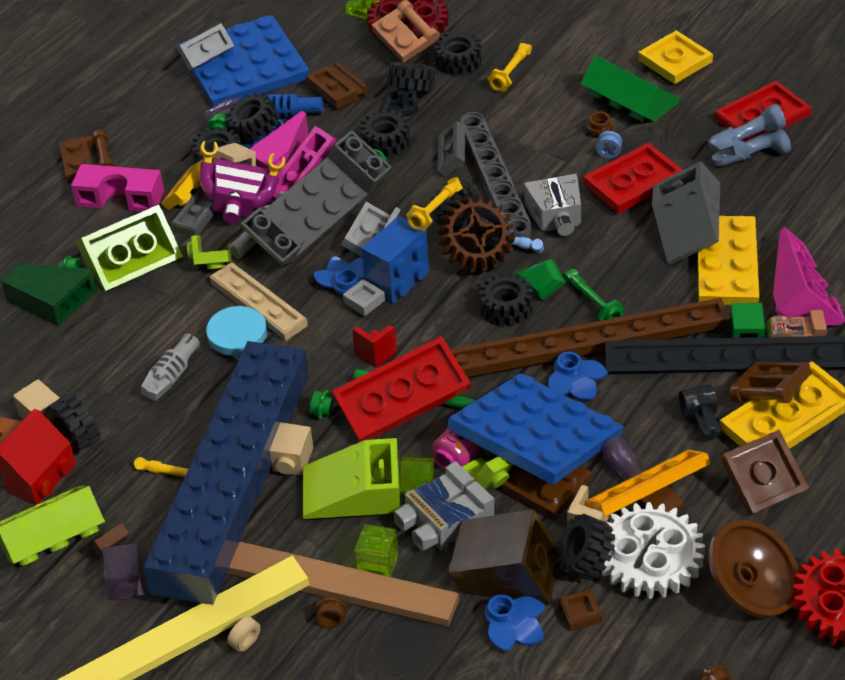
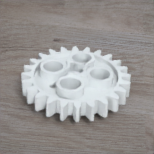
(664, 565)

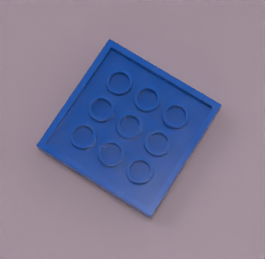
(257, 63)
(535, 428)

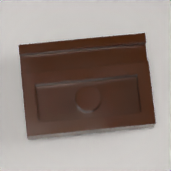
(336, 85)

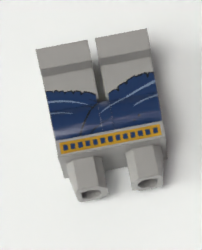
(442, 506)

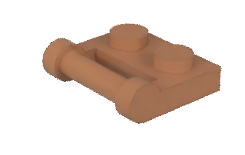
(400, 37)

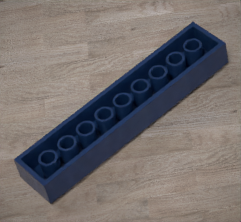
(226, 475)

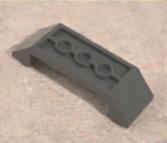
(318, 200)

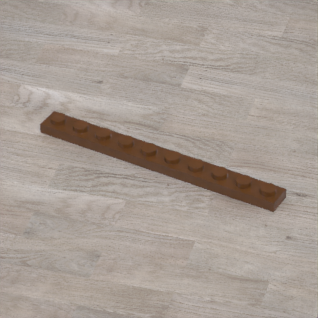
(591, 337)

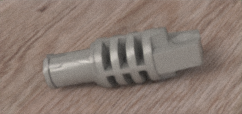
(169, 368)

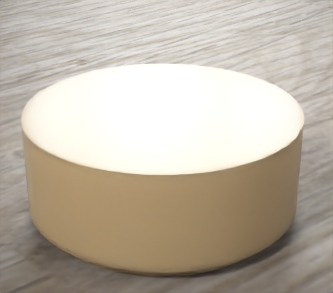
(244, 634)

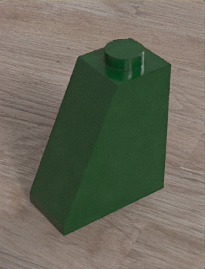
(49, 290)

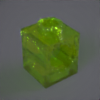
(377, 550)

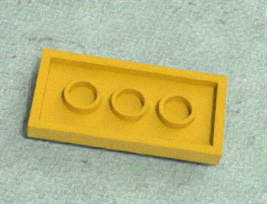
(731, 265)
(812, 407)

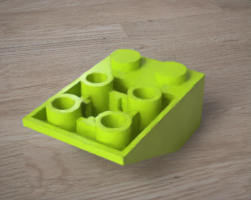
(353, 481)

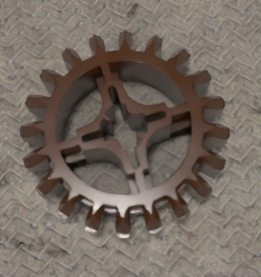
(453, 241)

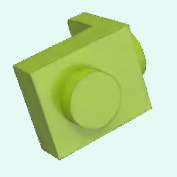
(214, 259)
(489, 473)

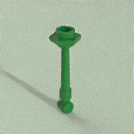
(608, 310)

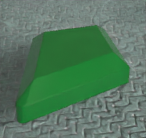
(543, 277)

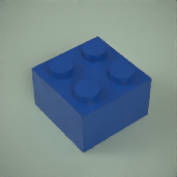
(396, 259)

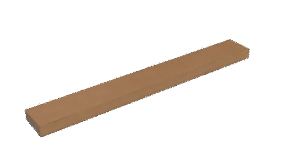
(354, 585)

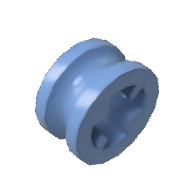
(611, 138)

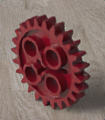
(431, 11)

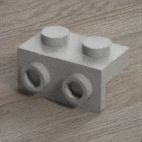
(367, 226)

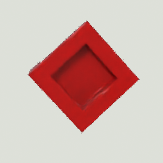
(376, 346)

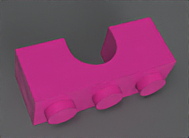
(98, 183)

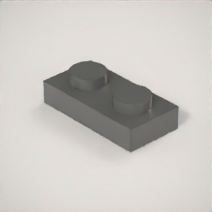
(451, 149)

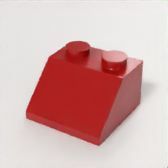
(35, 458)

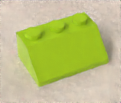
(129, 248)
(49, 525)

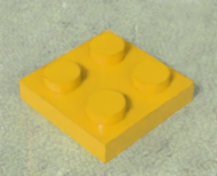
(675, 57)

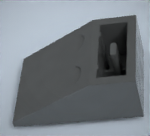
(687, 211)

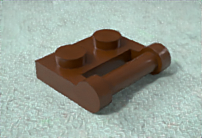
(76, 152)
(770, 381)

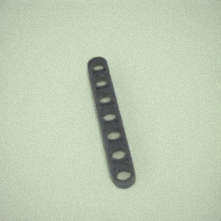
(494, 166)

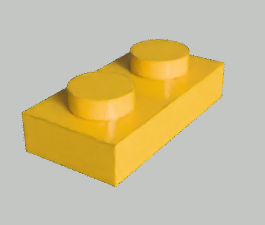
(180, 193)

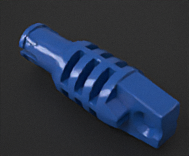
(293, 104)

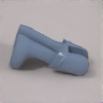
(775, 138)

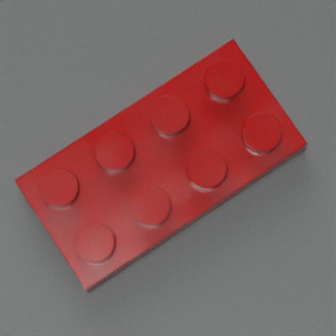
(401, 390)

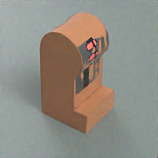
(797, 326)

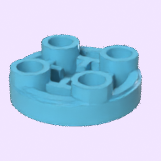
(232, 329)

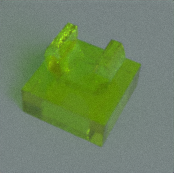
(416, 472)

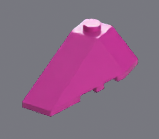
(799, 285)

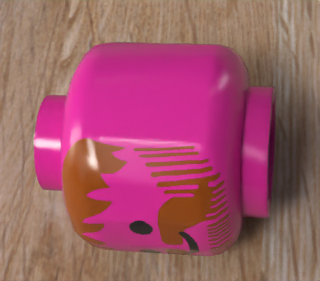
(453, 447)

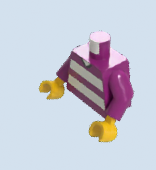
(237, 187)

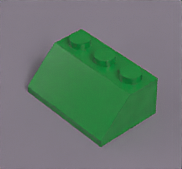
(627, 90)

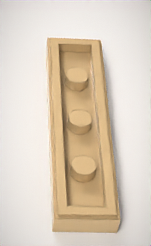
(250, 293)

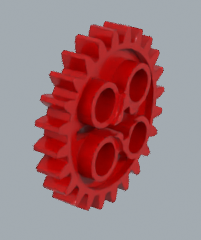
(821, 595)

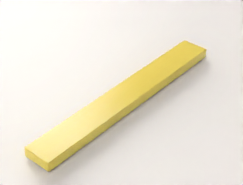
(196, 624)

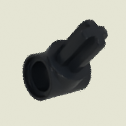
(701, 406)

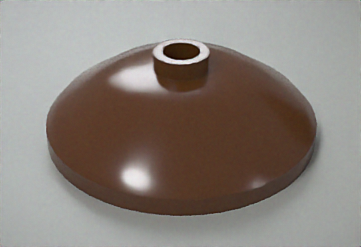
(753, 568)

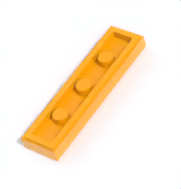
(648, 481)

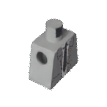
(554, 203)

